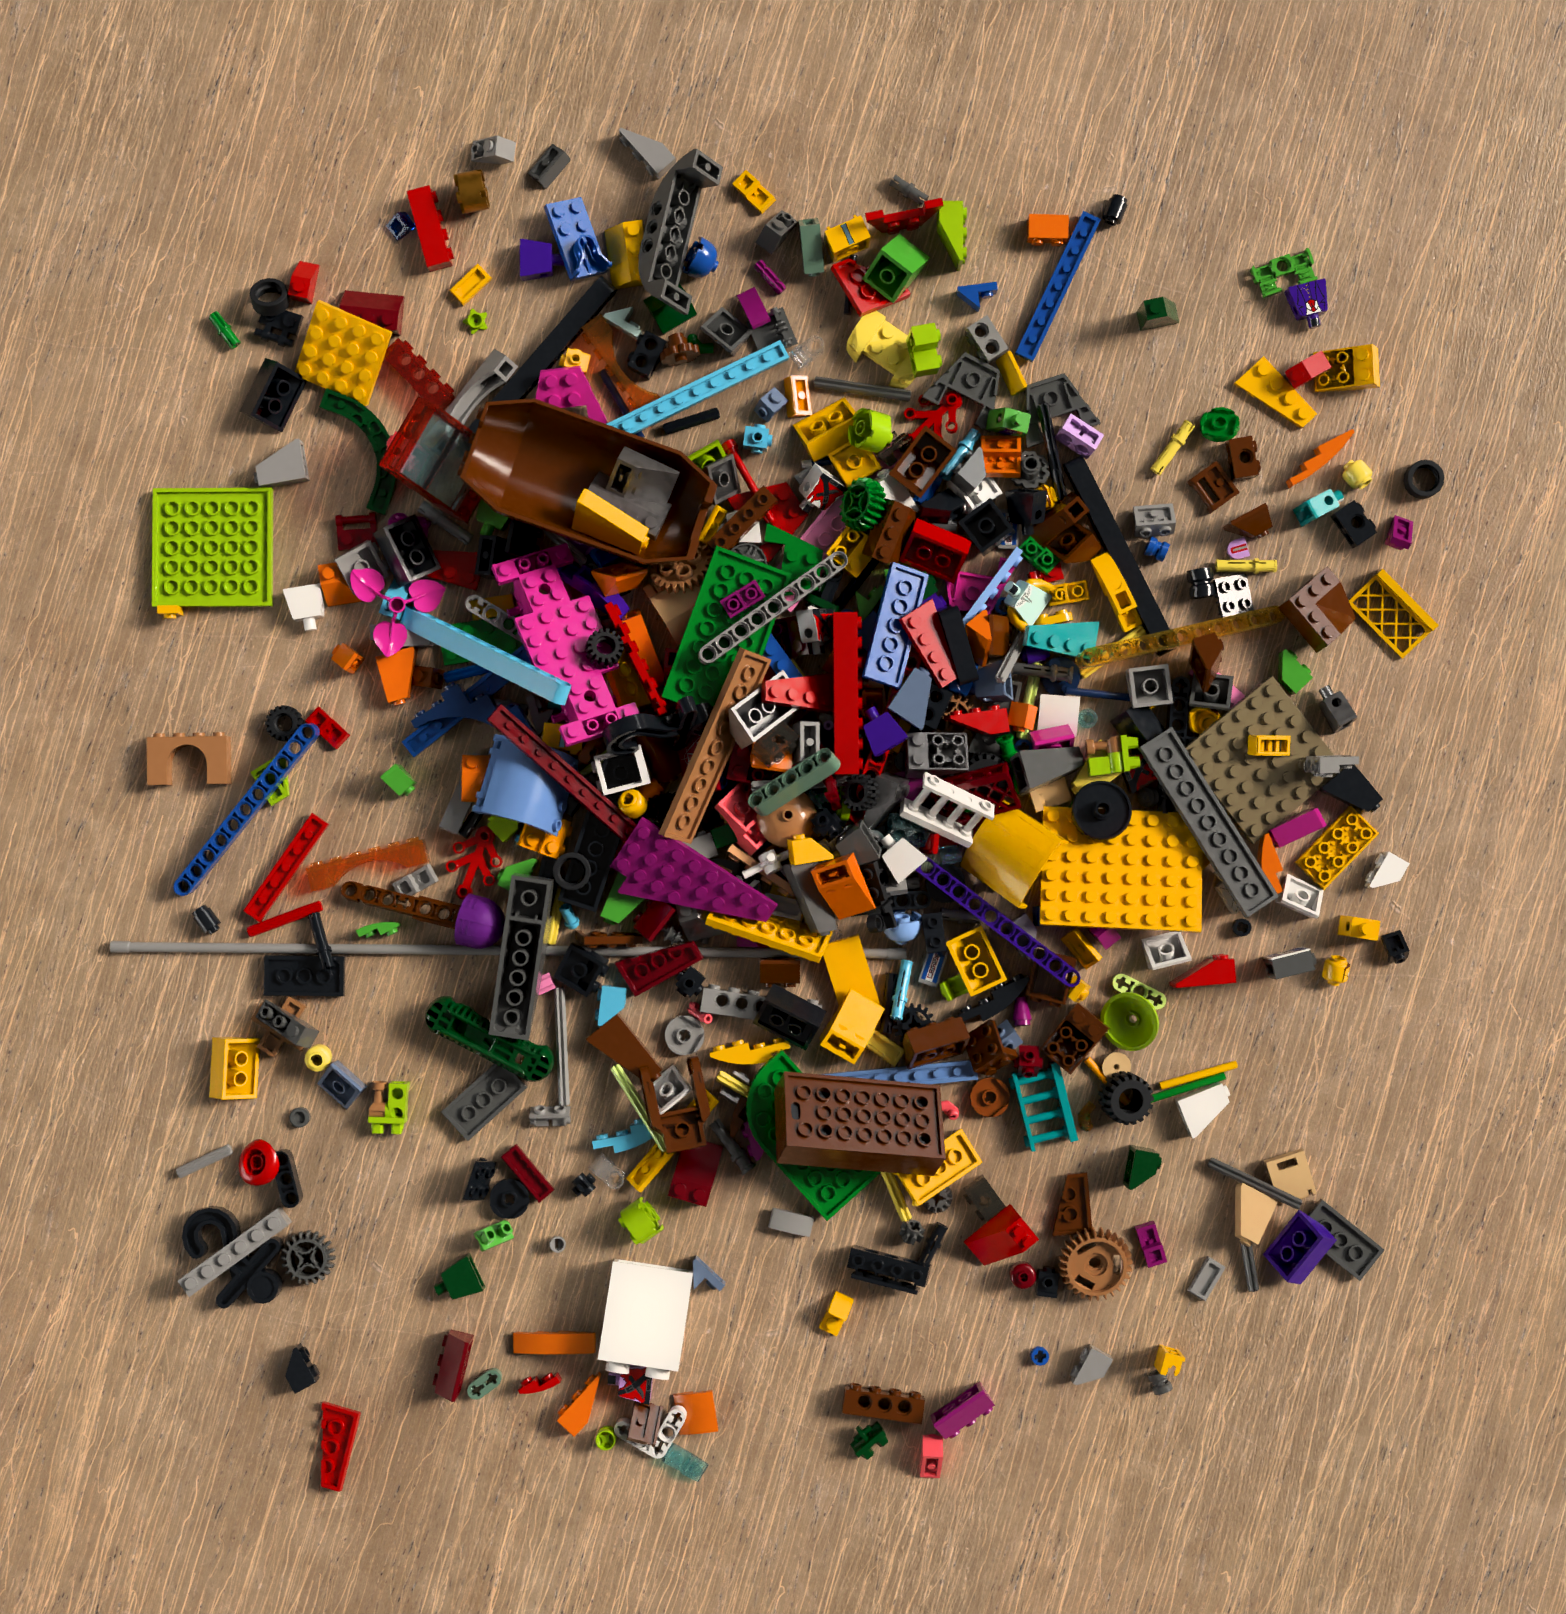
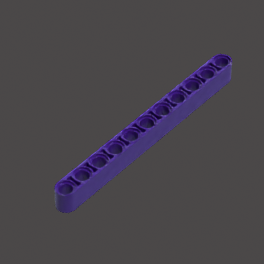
(996, 925)

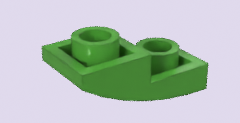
(387, 928)

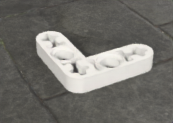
(648, 1449)

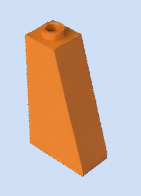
(643, 640)

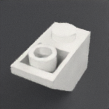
(1387, 870)

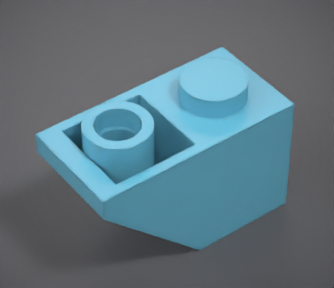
(394, 591)
(611, 1000)

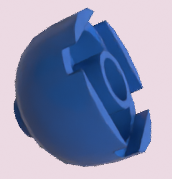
(701, 259)

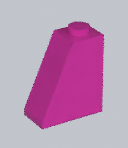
(1297, 827)

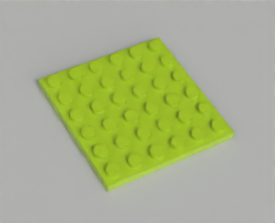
(212, 547)

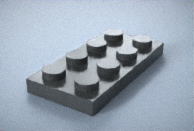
(483, 1100)
(1353, 1248)

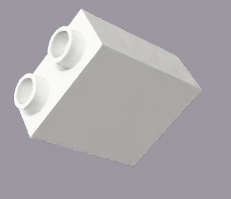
(645, 1318)

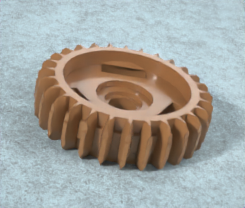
(1102, 1275)

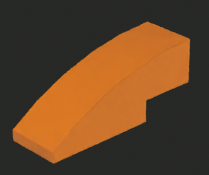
(1269, 861)

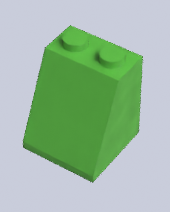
(895, 267)

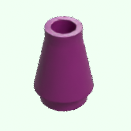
(1021, 1012)

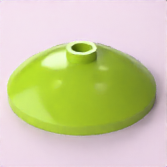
(1123, 1030)

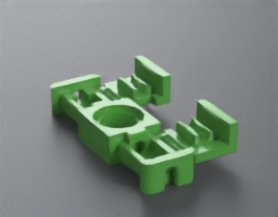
(1297, 263)

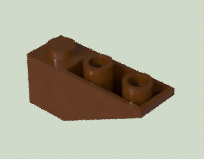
(1059, 518)

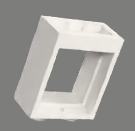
(601, 784)

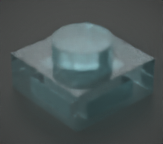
(950, 854)

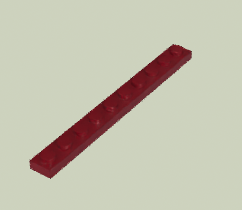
(562, 772)

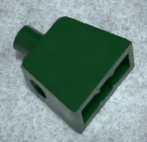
(460, 1279)

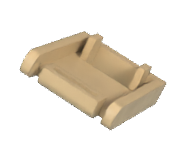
(1292, 1179)

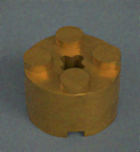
(471, 192)

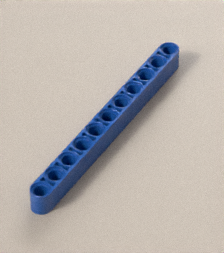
(237, 813)

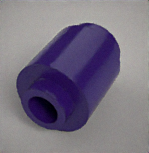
(1032, 655)

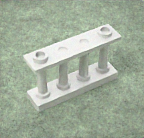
(946, 825)

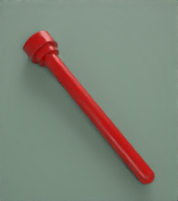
(730, 447)

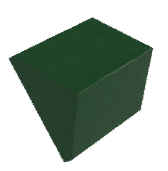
(665, 316)

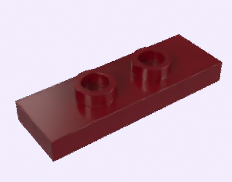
(527, 1173)

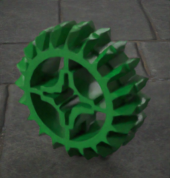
(862, 504)

